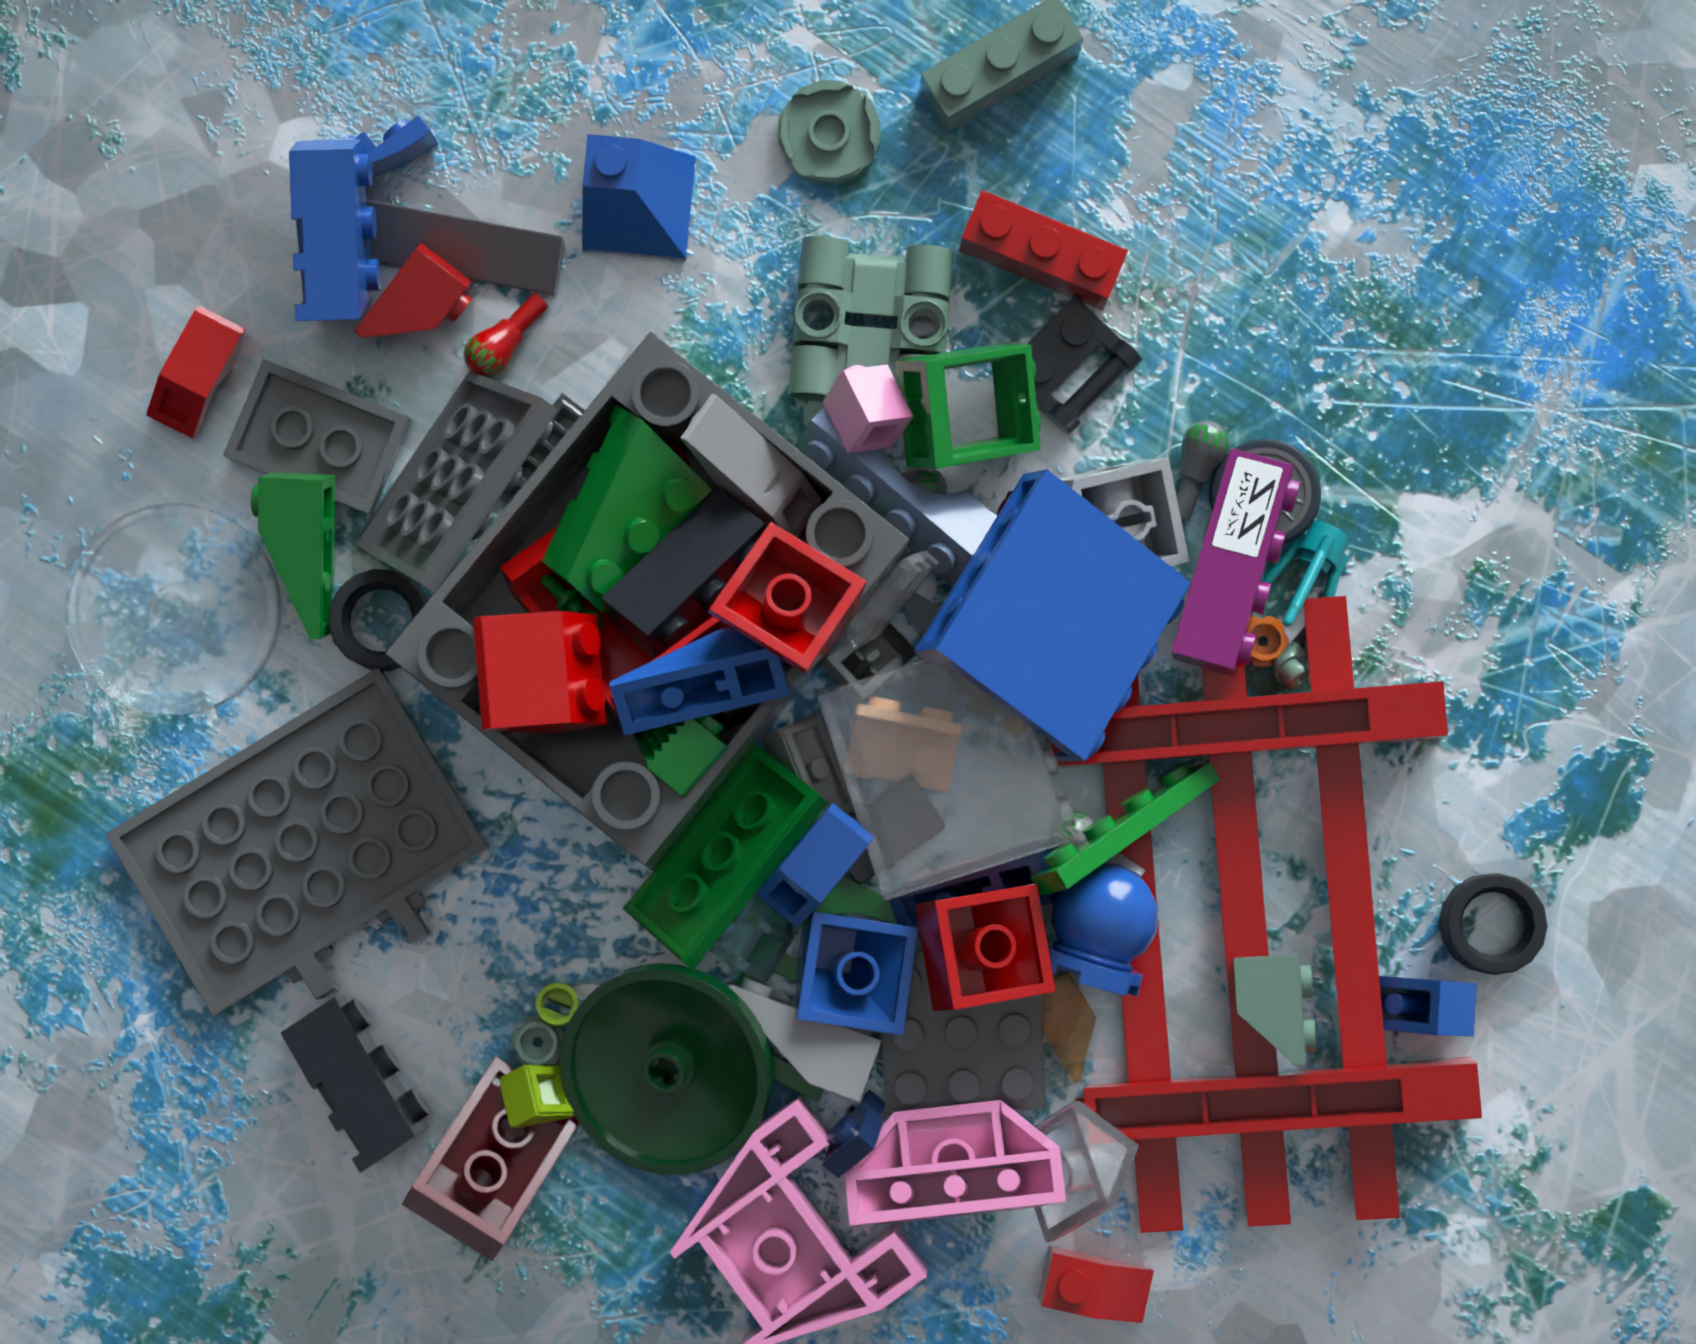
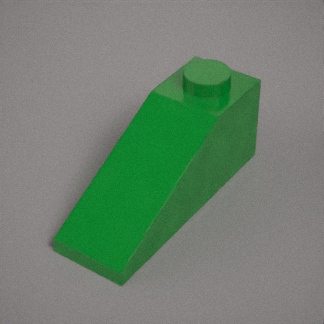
(299, 535)

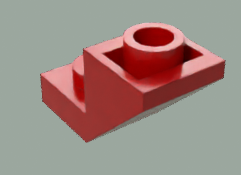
(194, 370)

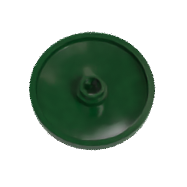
(666, 1069)

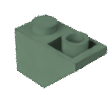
(1271, 1002)

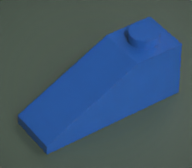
(698, 681)

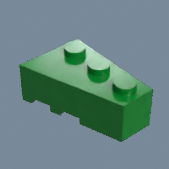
(624, 508)

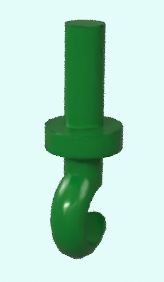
(567, 600)

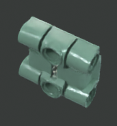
(864, 286)

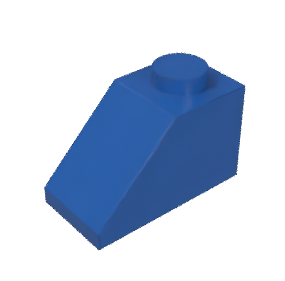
(1428, 1006)

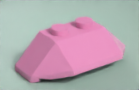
(954, 1166)

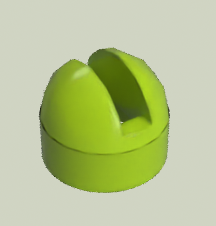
(561, 995)

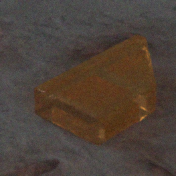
(1068, 1024)

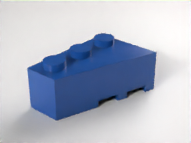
(333, 229)

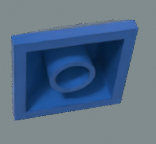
(636, 198)
(854, 972)

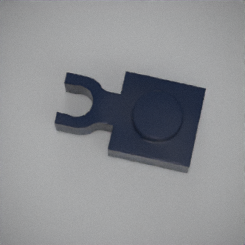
(854, 1135)

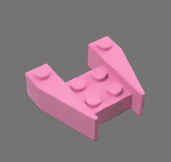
(781, 1248)

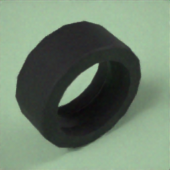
(345, 601)
(1533, 916)

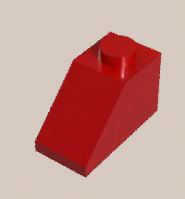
(418, 297)
(1094, 1286)

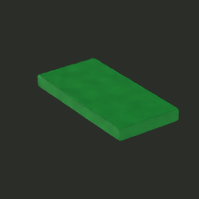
(725, 856)

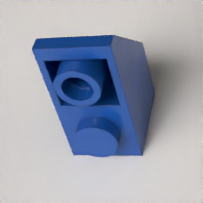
(814, 865)

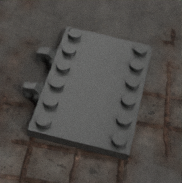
(299, 845)

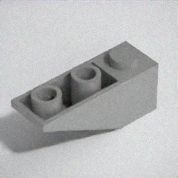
(750, 467)
(822, 1053)

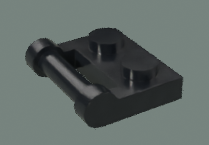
(1063, 348)

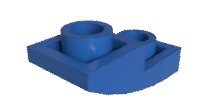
(401, 145)

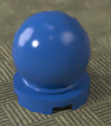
(1103, 928)

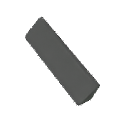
(474, 247)

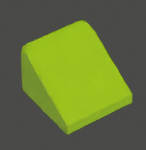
(534, 1095)

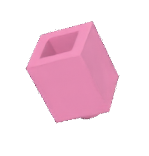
(867, 408)

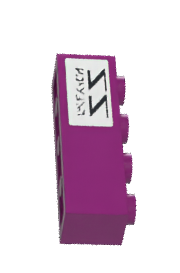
(1234, 562)

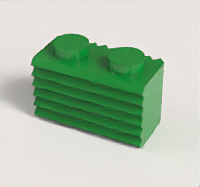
(682, 751)

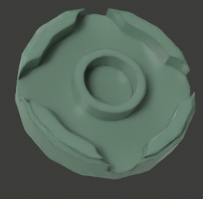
(829, 132)

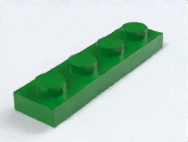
(1110, 836)

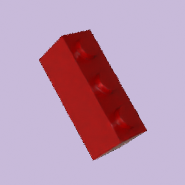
(1042, 249)

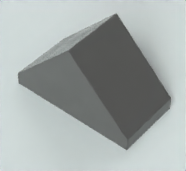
(876, 657)

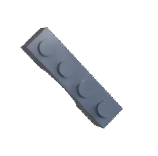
(934, 522)

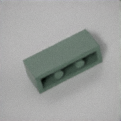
(1000, 64)

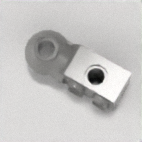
(1141, 501)

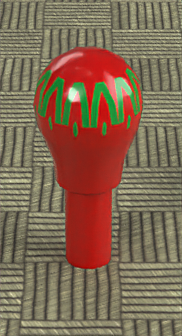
(493, 348)

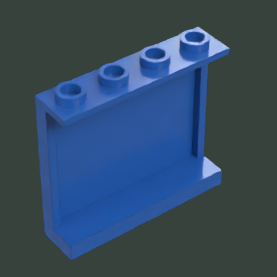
(1056, 614)

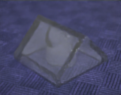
(1093, 1164)

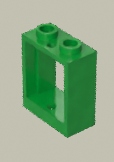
(924, 389)

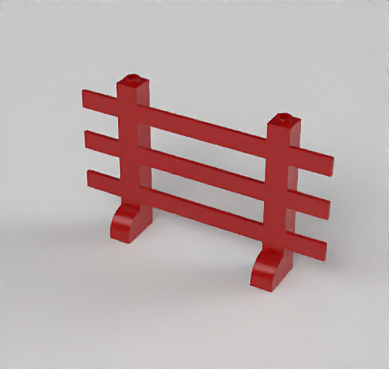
(1258, 1098)

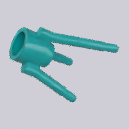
(1320, 550)

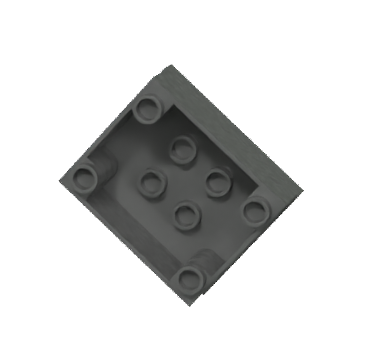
(599, 766)

